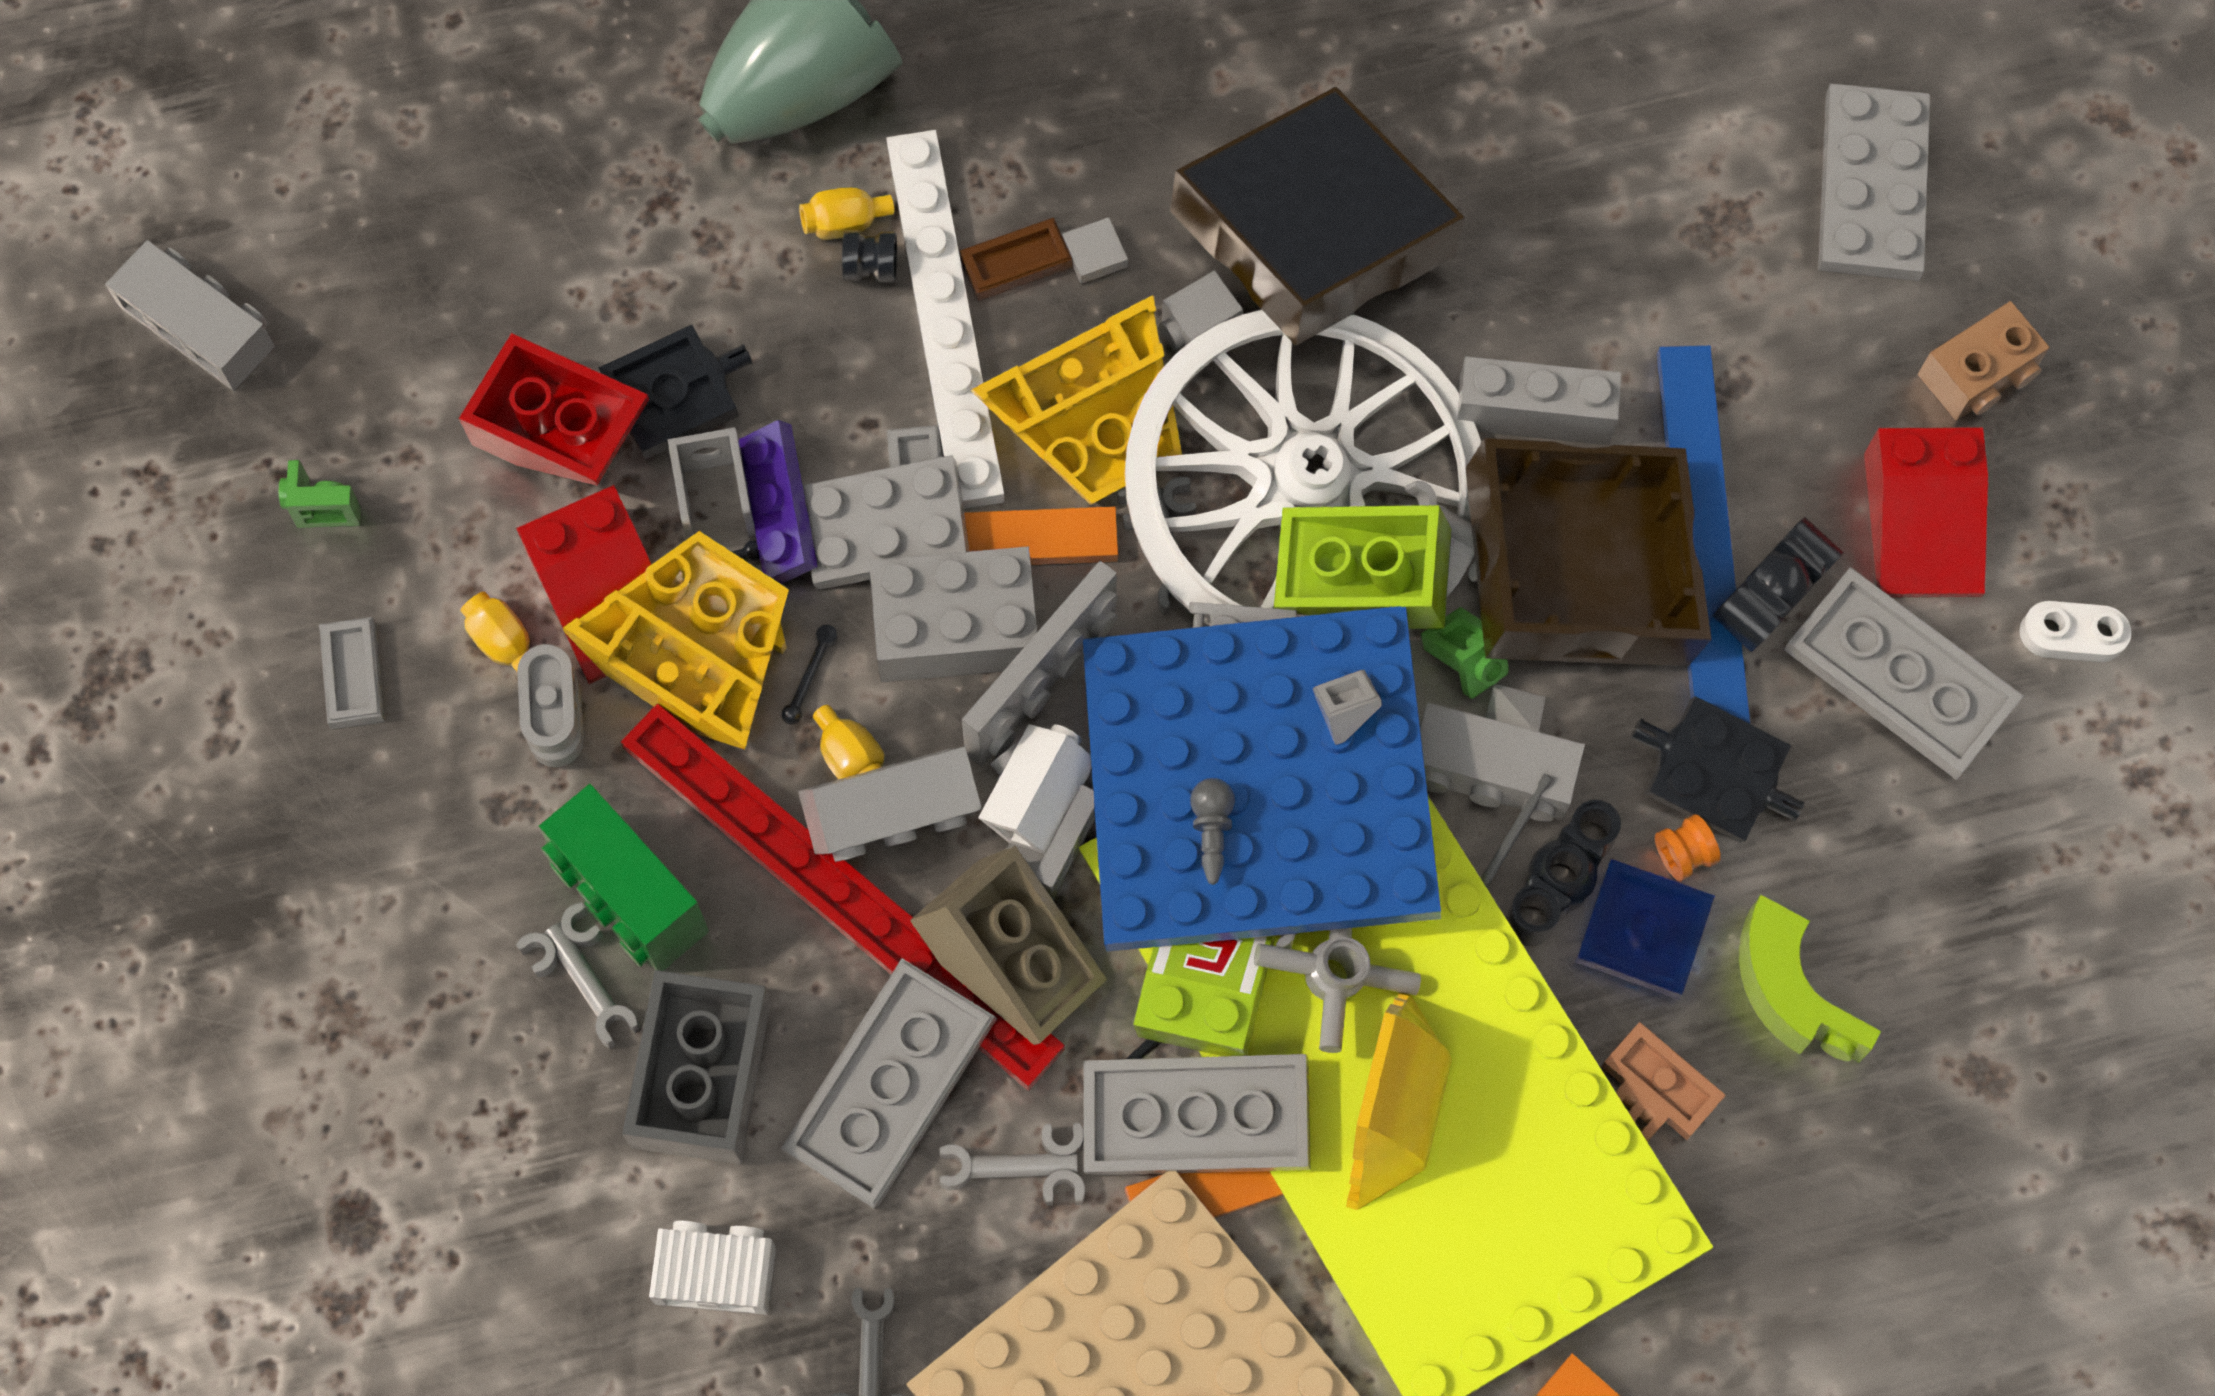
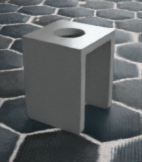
(685, 460)

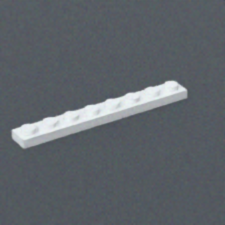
(944, 315)

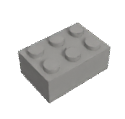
(951, 612)

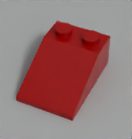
(550, 413)
(1928, 511)
(584, 557)

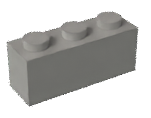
(191, 313)
(1539, 400)
(1497, 761)
(890, 803)

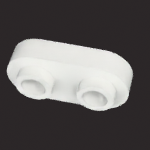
(2077, 633)

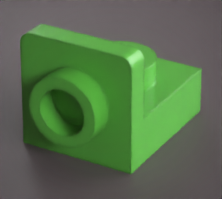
(317, 505)
(1462, 649)

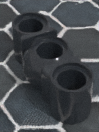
(1777, 584)
(1578, 853)

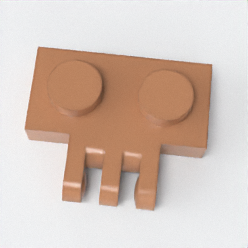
(1660, 1084)

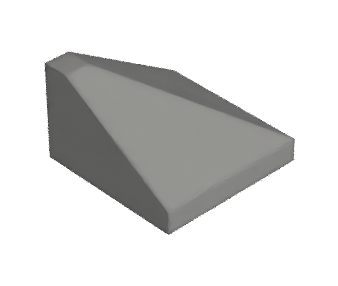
(1347, 703)
(1516, 707)

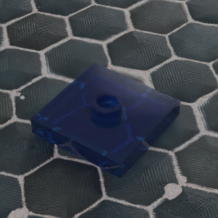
(1645, 929)

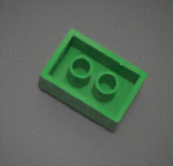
(621, 880)

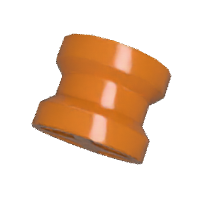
(1687, 847)

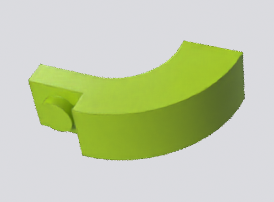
(1781, 992)

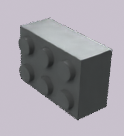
(697, 1067)

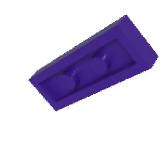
(778, 502)

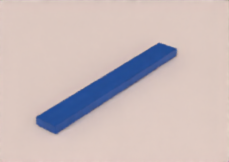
(1693, 424)

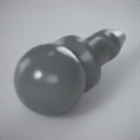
(1212, 804)

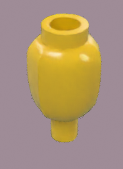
(841, 210)
(495, 629)
(847, 744)

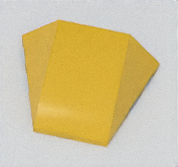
(1083, 399)
(690, 637)
(1398, 1103)

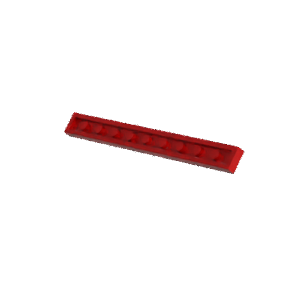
(827, 886)

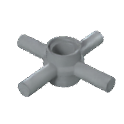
(1332, 988)

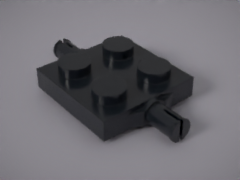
(682, 385)
(1717, 769)

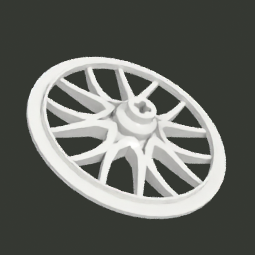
(1277, 463)

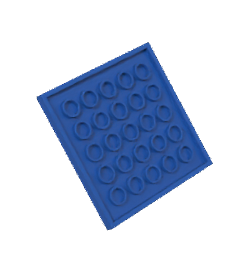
(1316, 825)

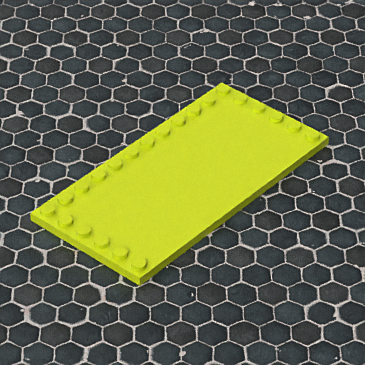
(1536, 1175)

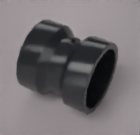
(869, 255)

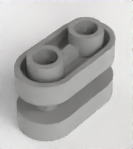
(550, 705)

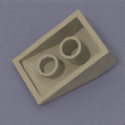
(1010, 944)

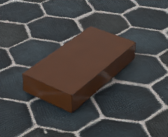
(1015, 259)

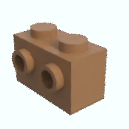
(1984, 361)

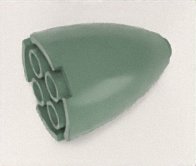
(793, 67)

